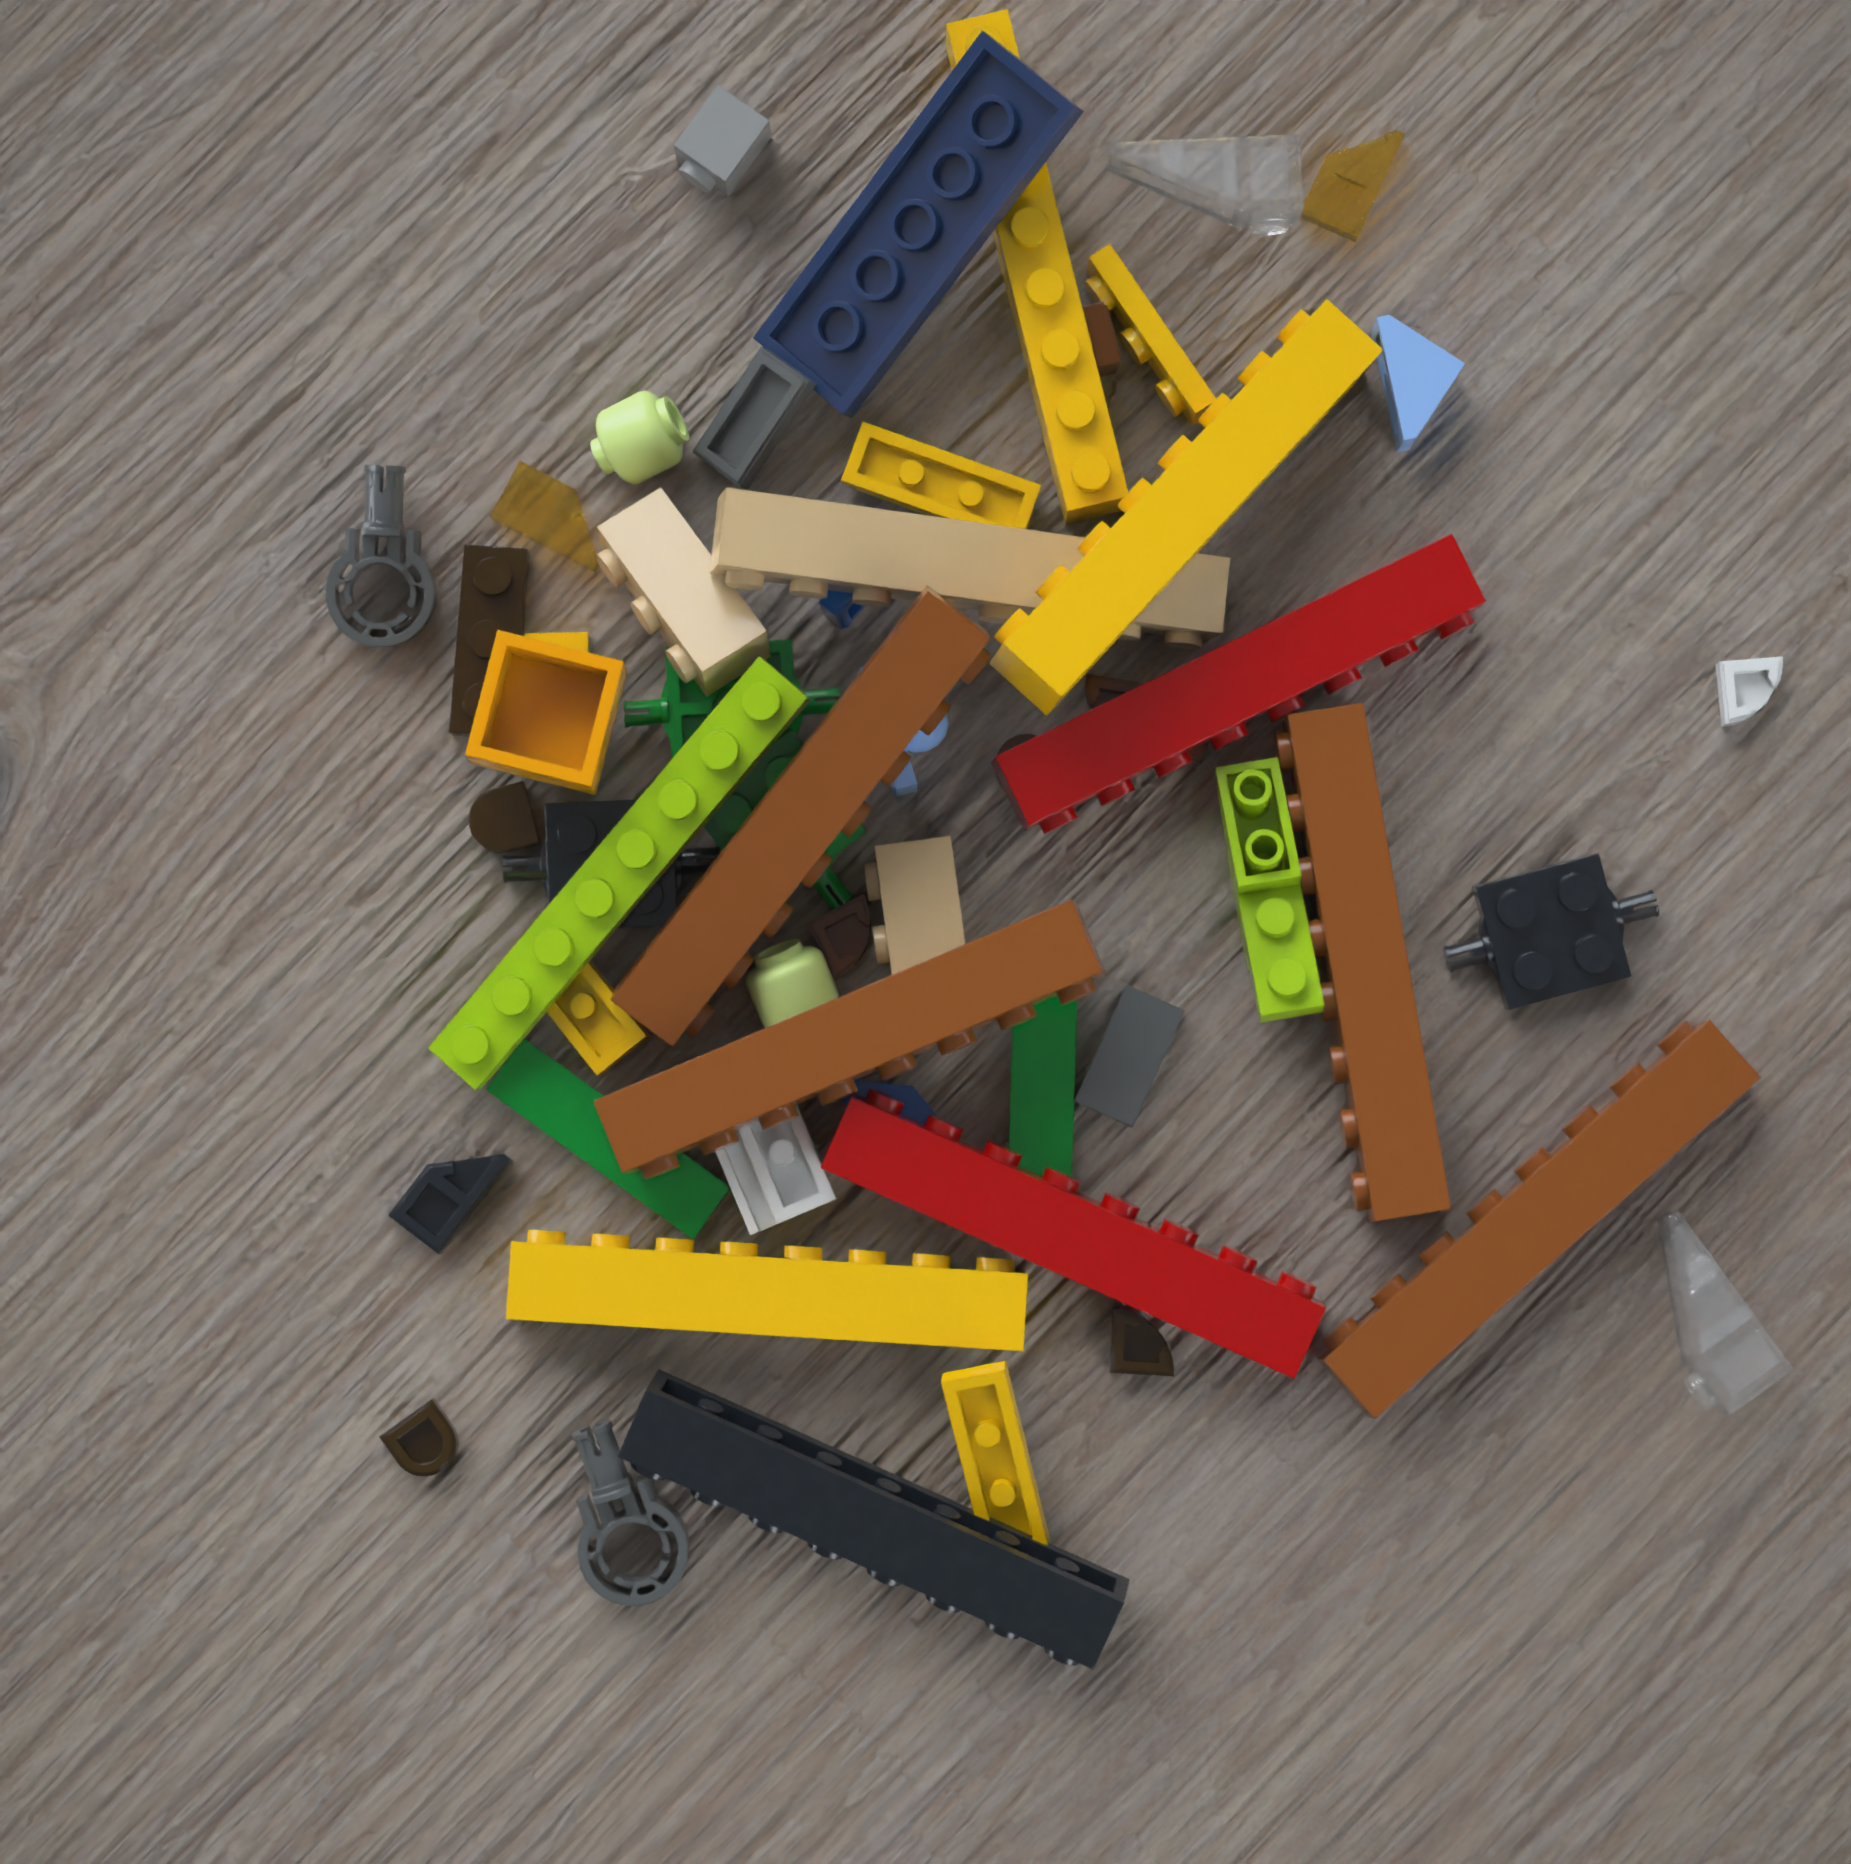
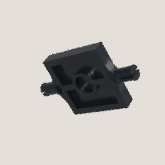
(575, 833)
(1551, 931)

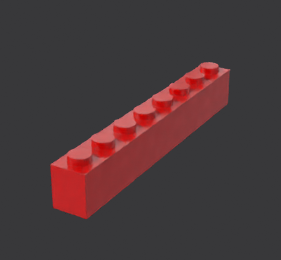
(1238, 683)
(1074, 1234)

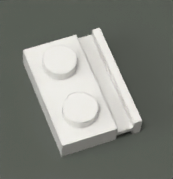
(775, 1173)

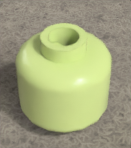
(639, 437)
(789, 981)

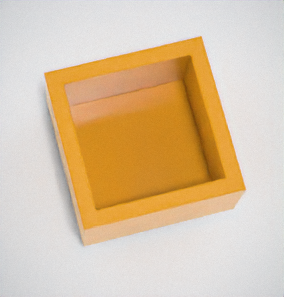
(546, 712)

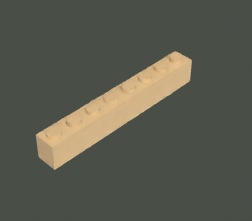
(966, 562)

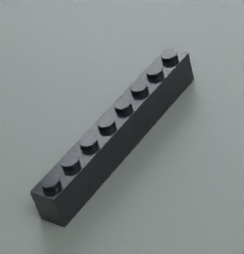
(874, 1520)

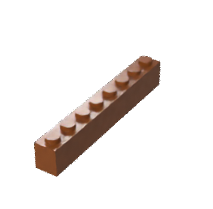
(801, 816)
(1364, 964)
(851, 1038)
(1538, 1217)

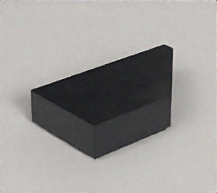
(446, 1198)

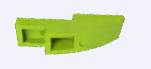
(1268, 890)

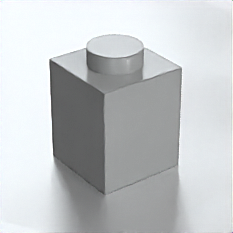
(721, 142)

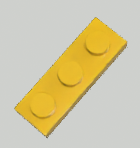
(1148, 336)
(936, 480)
(994, 1448)

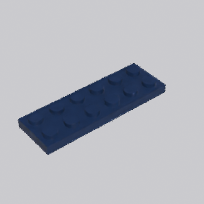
(918, 223)

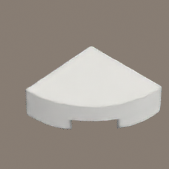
(1746, 687)

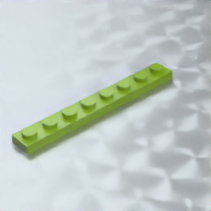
(619, 873)

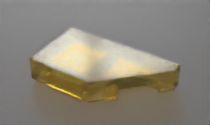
(1350, 185)
(546, 514)

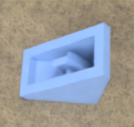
(1412, 376)

